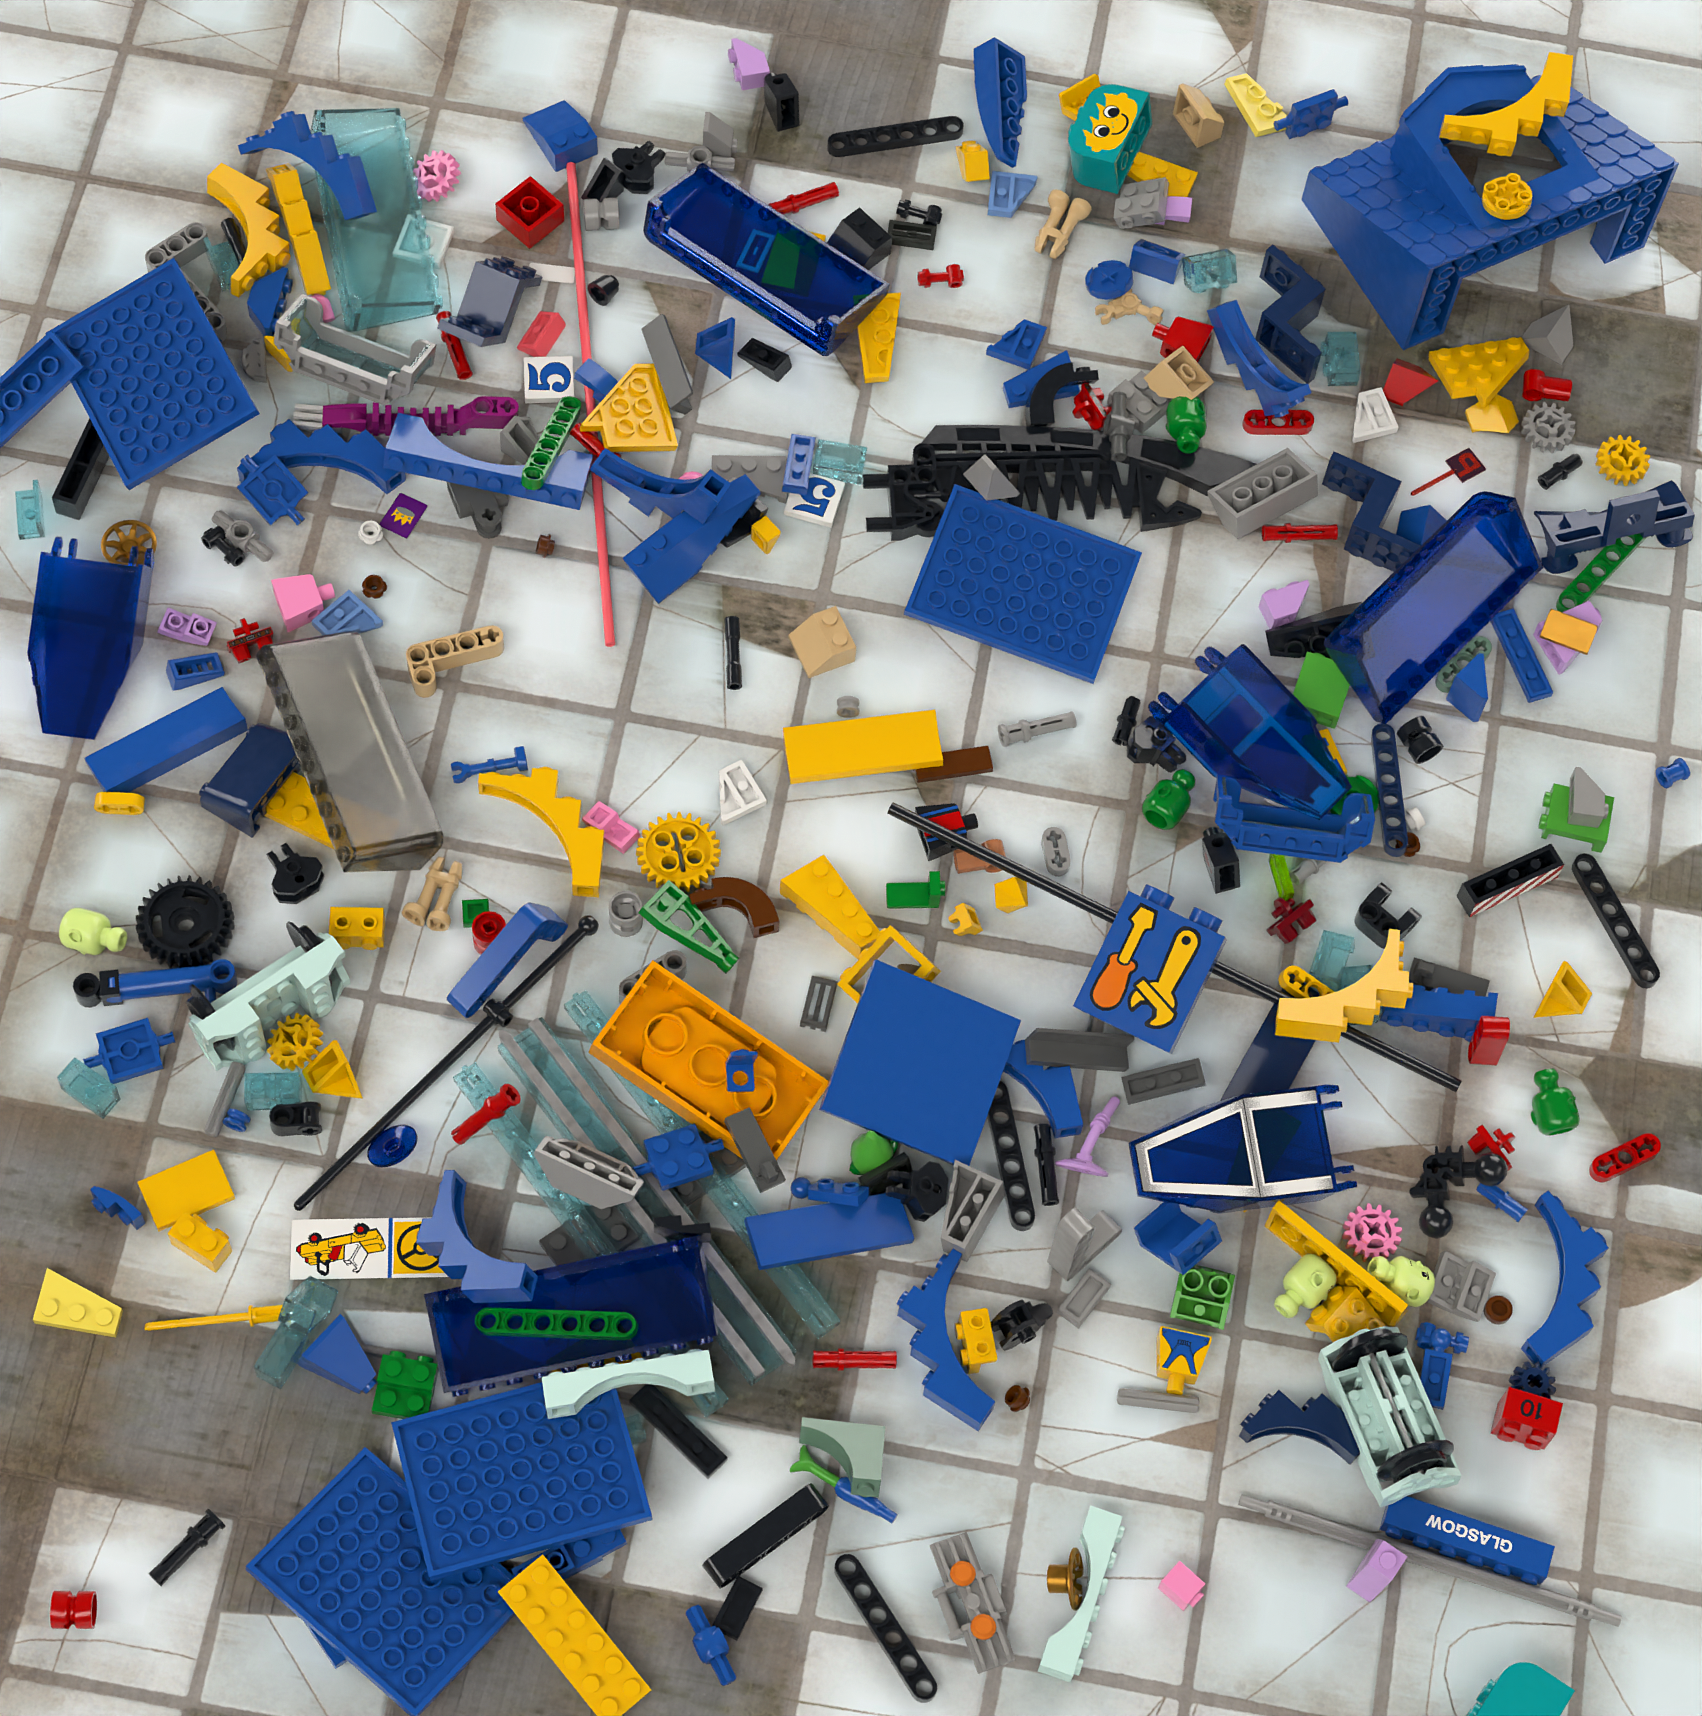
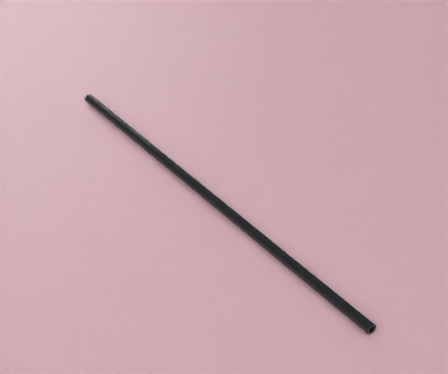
(1109, 915)

